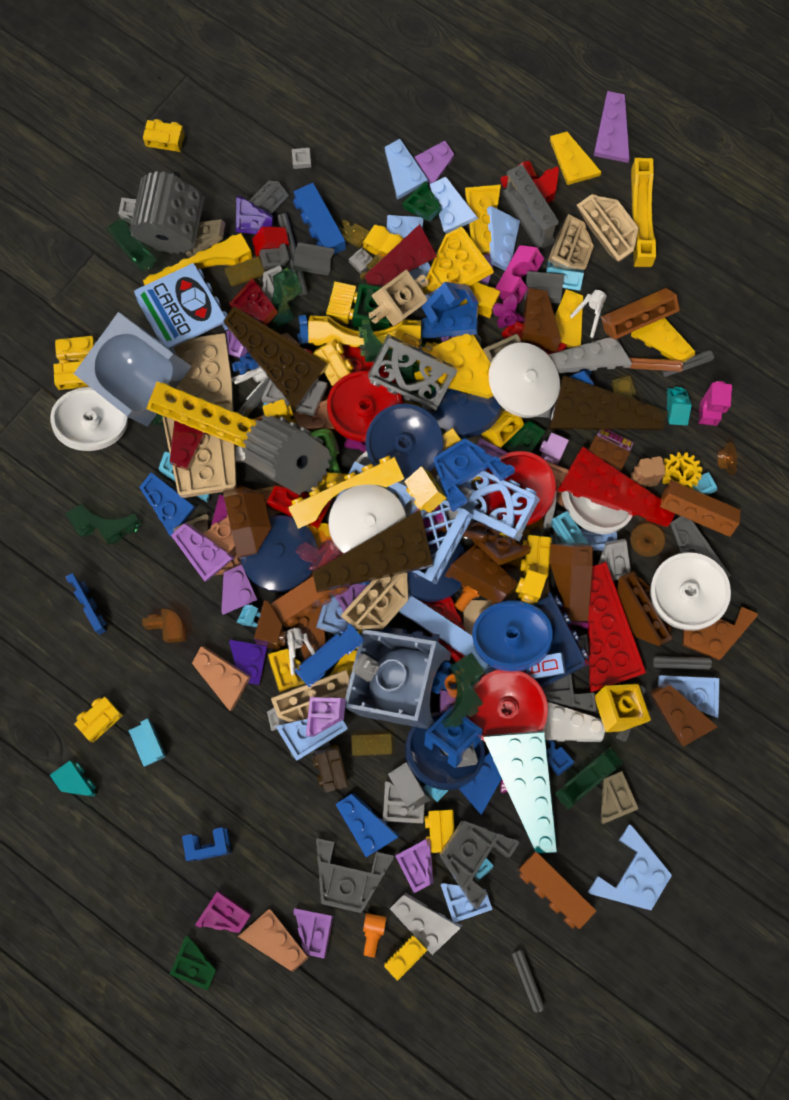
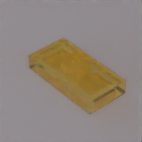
(244, 271)
(371, 745)

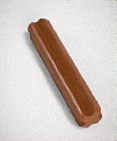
(656, 364)

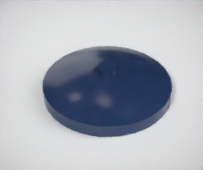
(466, 413)
(408, 435)
(277, 563)
(427, 591)
(433, 765)

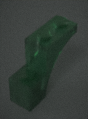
(133, 248)
(285, 288)
(372, 346)
(111, 530)
(467, 701)
(588, 778)

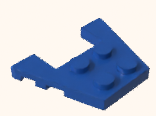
(462, 463)

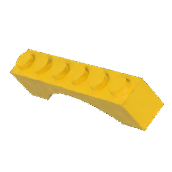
(642, 184)
(228, 252)
(324, 330)
(383, 474)

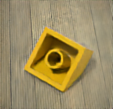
(621, 707)

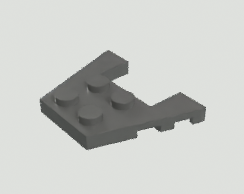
(562, 690)
(467, 852)
(346, 886)

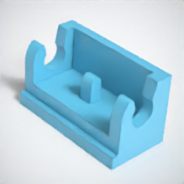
(567, 529)

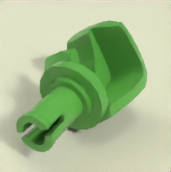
(330, 441)

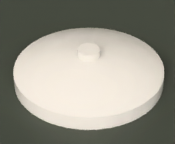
(524, 380)
(87, 420)
(362, 515)
(594, 516)
(690, 591)

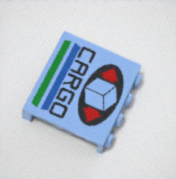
(180, 306)

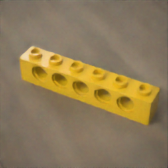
(195, 417)

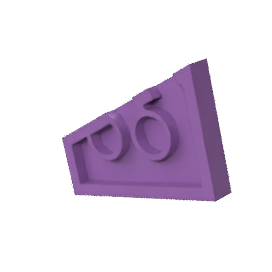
(201, 551)

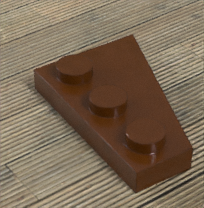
(498, 547)

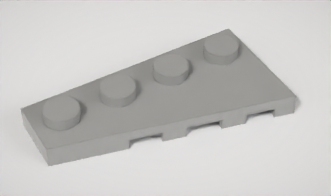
(591, 356)

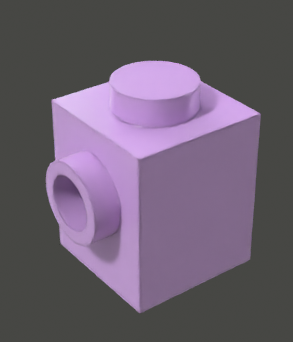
(553, 448)

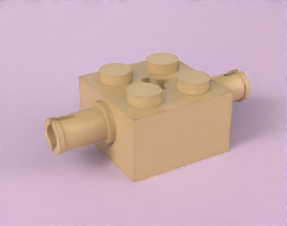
(399, 298)

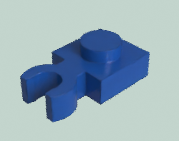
(303, 336)
(246, 362)
(558, 759)

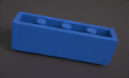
(318, 218)

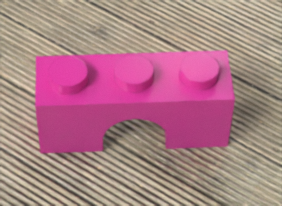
(524, 260)
(714, 403)

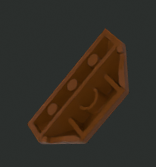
(247, 519)
(640, 612)

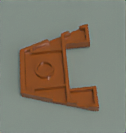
(720, 636)

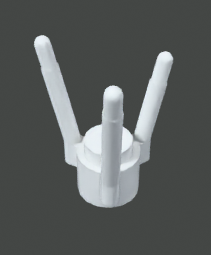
(595, 302)
(257, 374)
(296, 640)

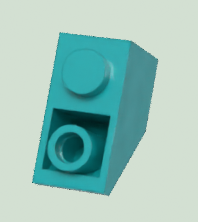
(678, 406)
(71, 780)

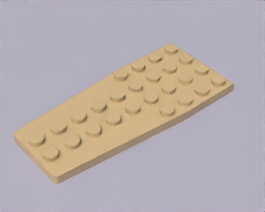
(209, 379)

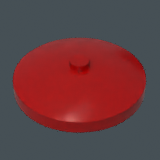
(356, 402)
(530, 472)
(510, 703)

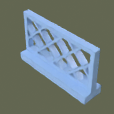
(449, 541)

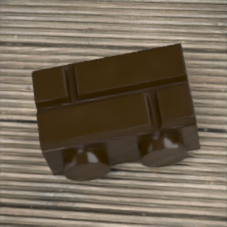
(331, 768)

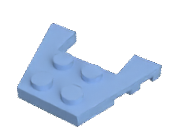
(641, 881)

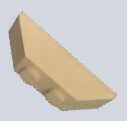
(610, 225)
(572, 245)
(378, 603)
(294, 704)

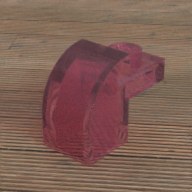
(326, 553)

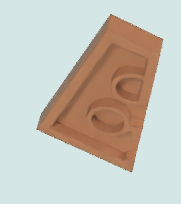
(221, 676)

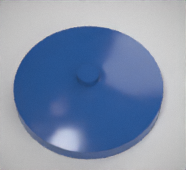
(512, 636)

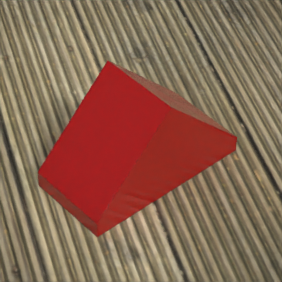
(270, 238)

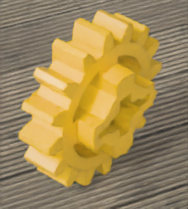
(688, 467)

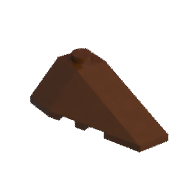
(572, 573)

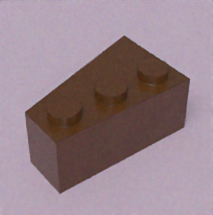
(539, 321)
(483, 575)
(681, 716)

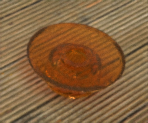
(728, 459)
(653, 534)

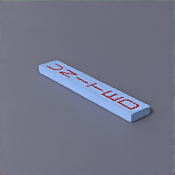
(549, 666)

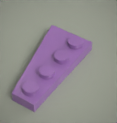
(612, 134)

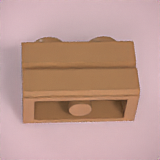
(648, 472)

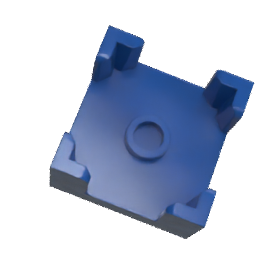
(447, 297)
(453, 740)
(194, 853)

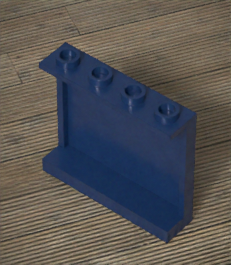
(563, 639)

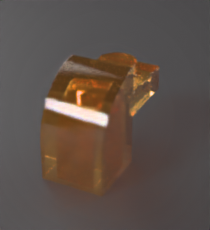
(170, 623)

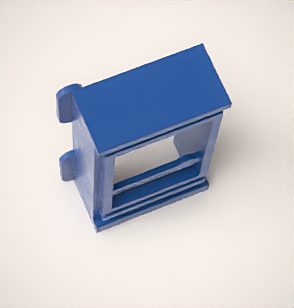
(328, 654)

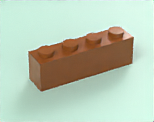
(640, 313)
(700, 508)
(302, 602)
(556, 890)

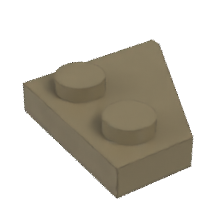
(207, 235)

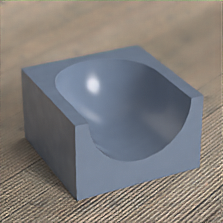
(128, 365)
(402, 682)

